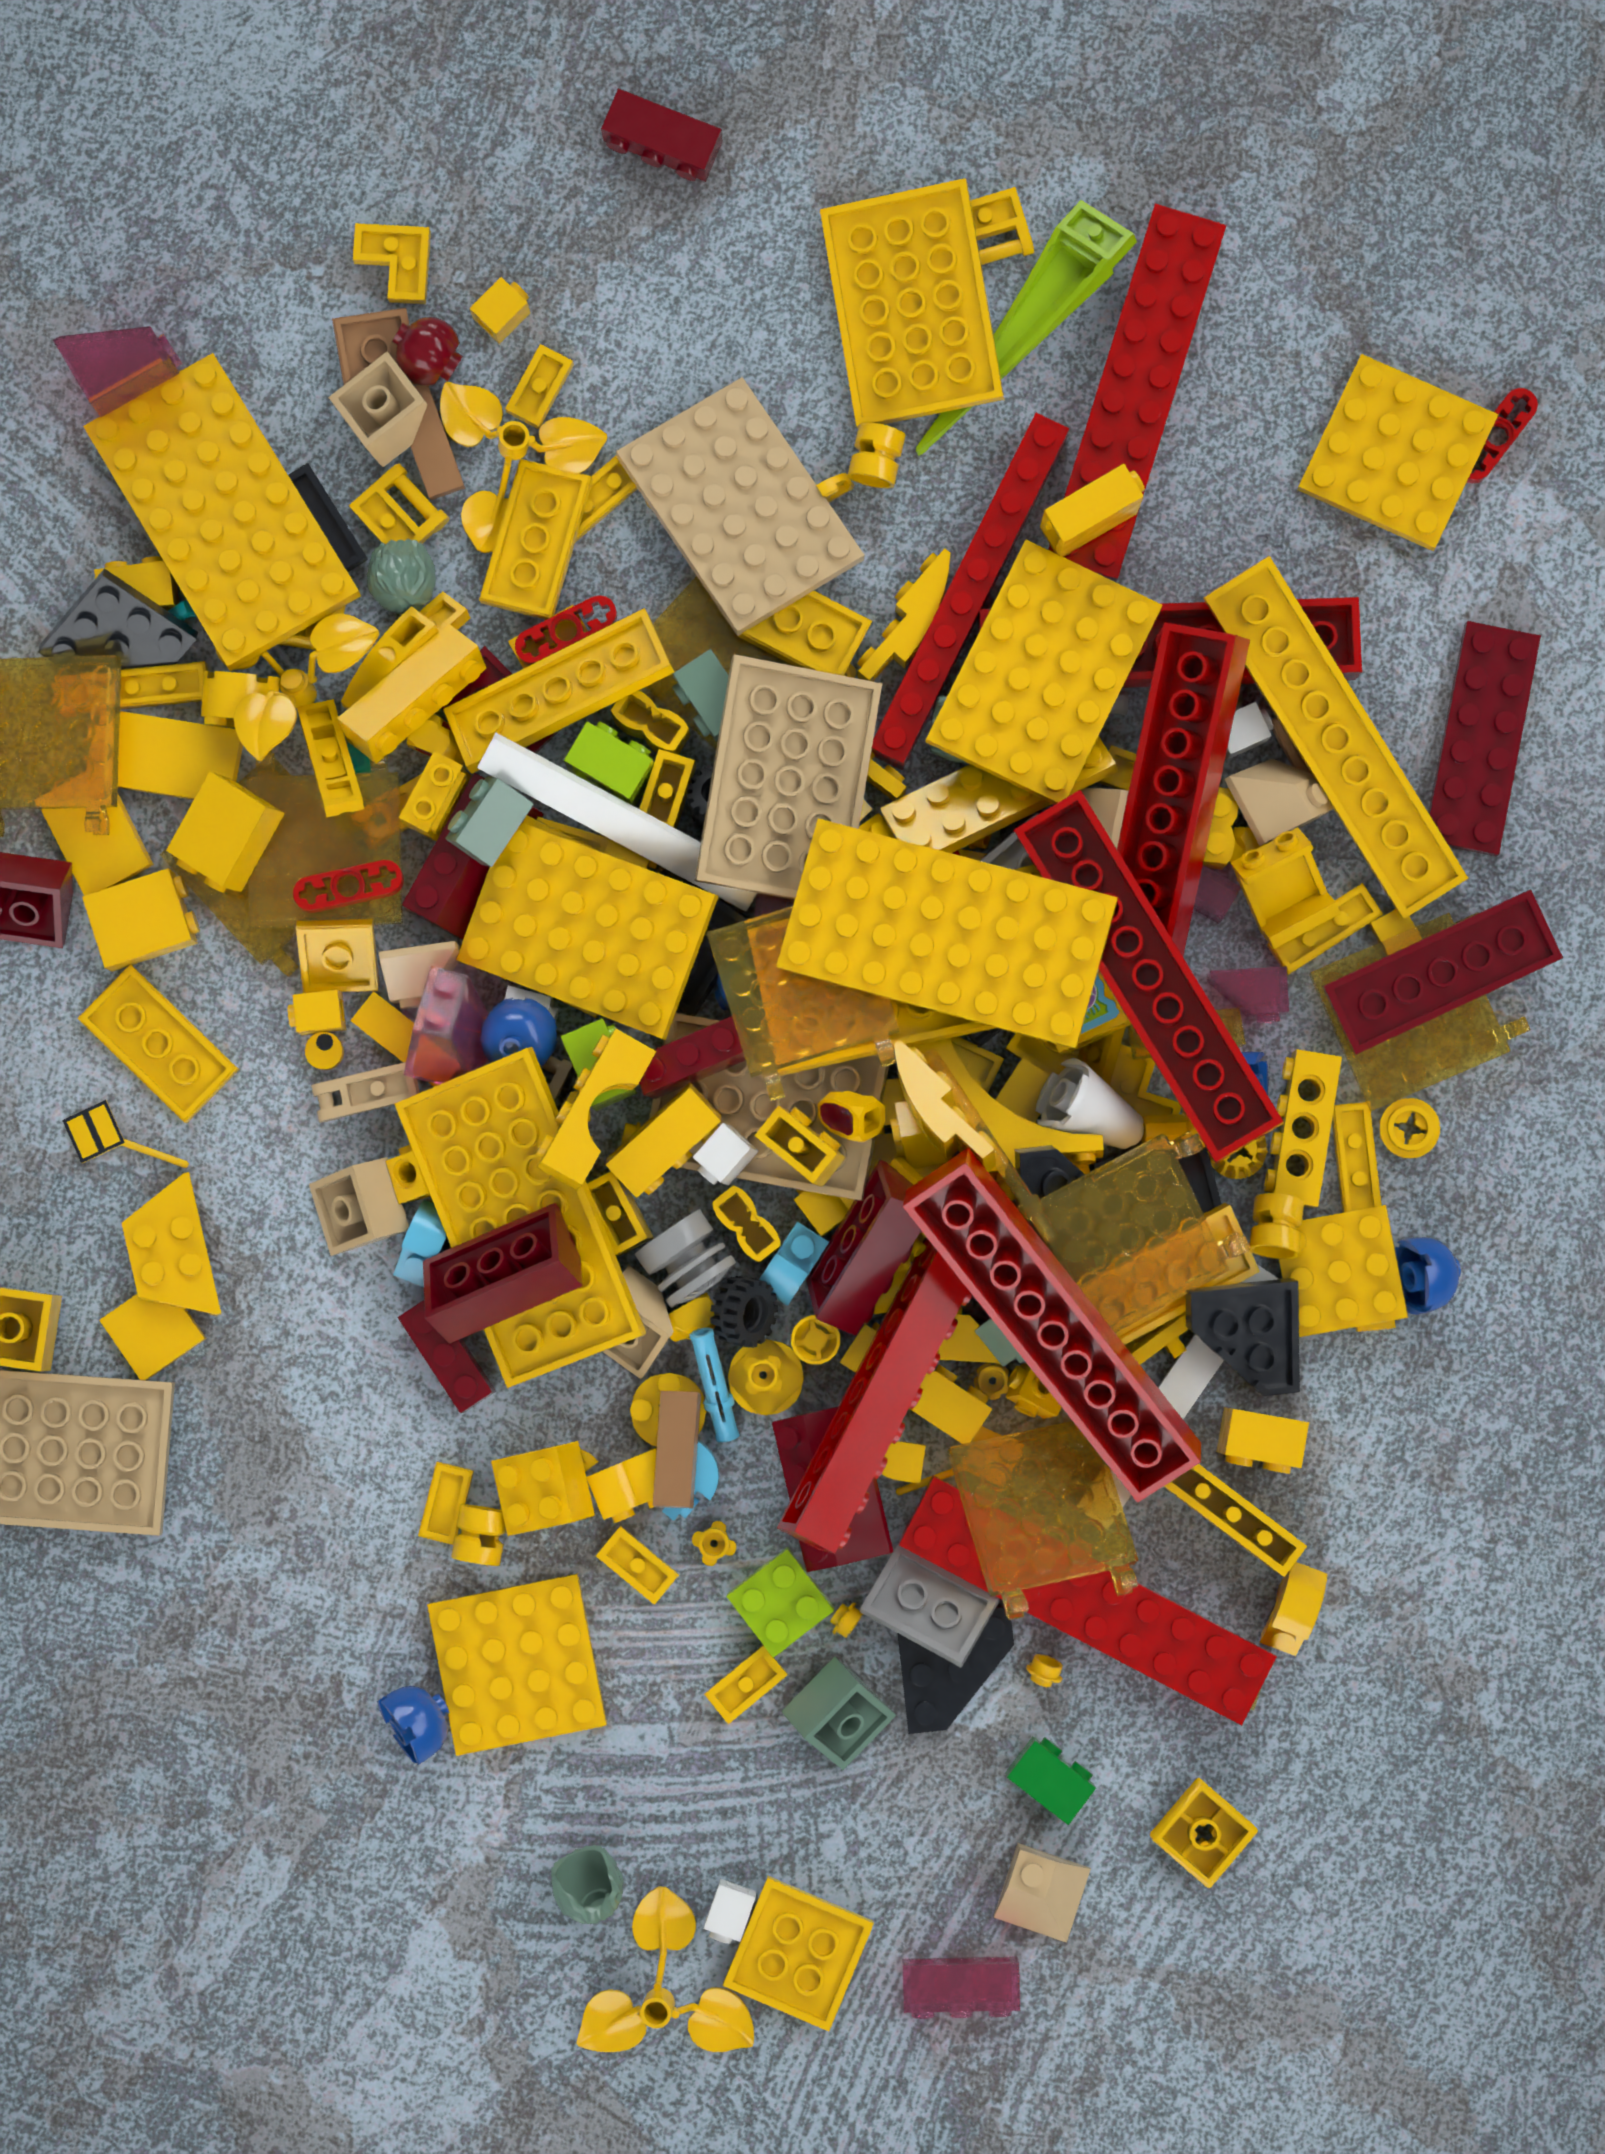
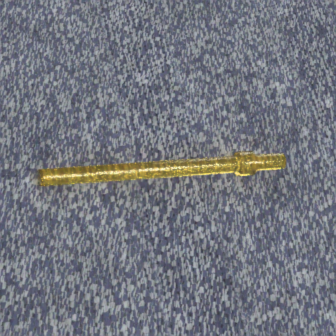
(1030, 1205)

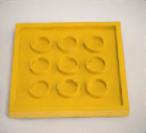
(1397, 452)
(517, 1664)

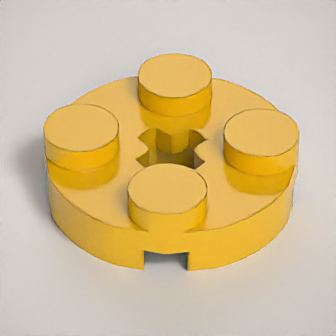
(764, 1401)
(646, 1403)

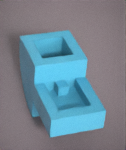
(423, 1240)
(793, 1262)
(705, 1480)

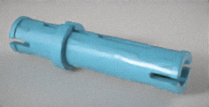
(725, 1424)

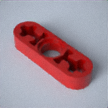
(1521, 421)
(586, 607)
(322, 901)

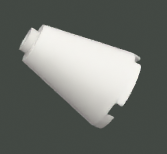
(1085, 1104)

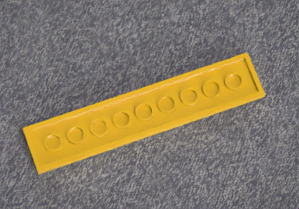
(1336, 738)

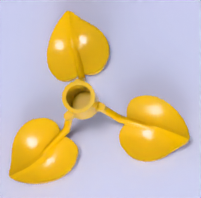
(475, 412)
(269, 719)
(612, 2023)

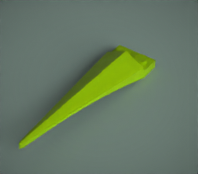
(1066, 274)

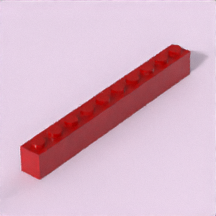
(969, 591)

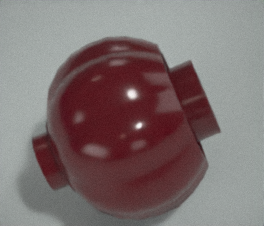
(427, 350)

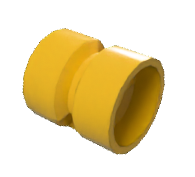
(877, 451)
(1277, 1223)
(815, 1340)
(472, 1546)

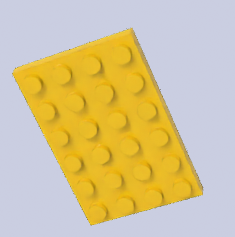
(912, 303)
(1043, 673)
(588, 929)

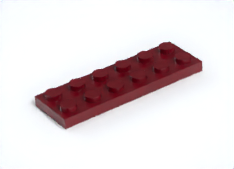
(1483, 736)
(1442, 972)

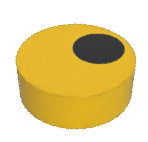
(324, 1051)

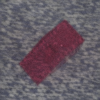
(1254, 990)

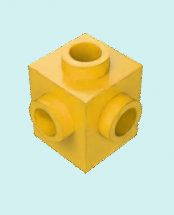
(1030, 1394)

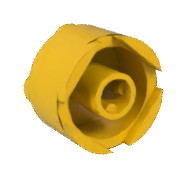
(224, 692)

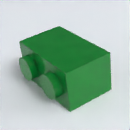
(1050, 1779)

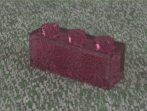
(961, 1986)

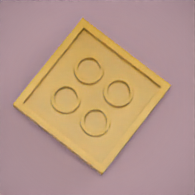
(1346, 1272)
(798, 1953)

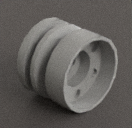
(685, 1258)

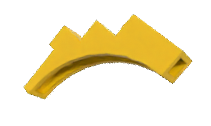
(1010, 1129)

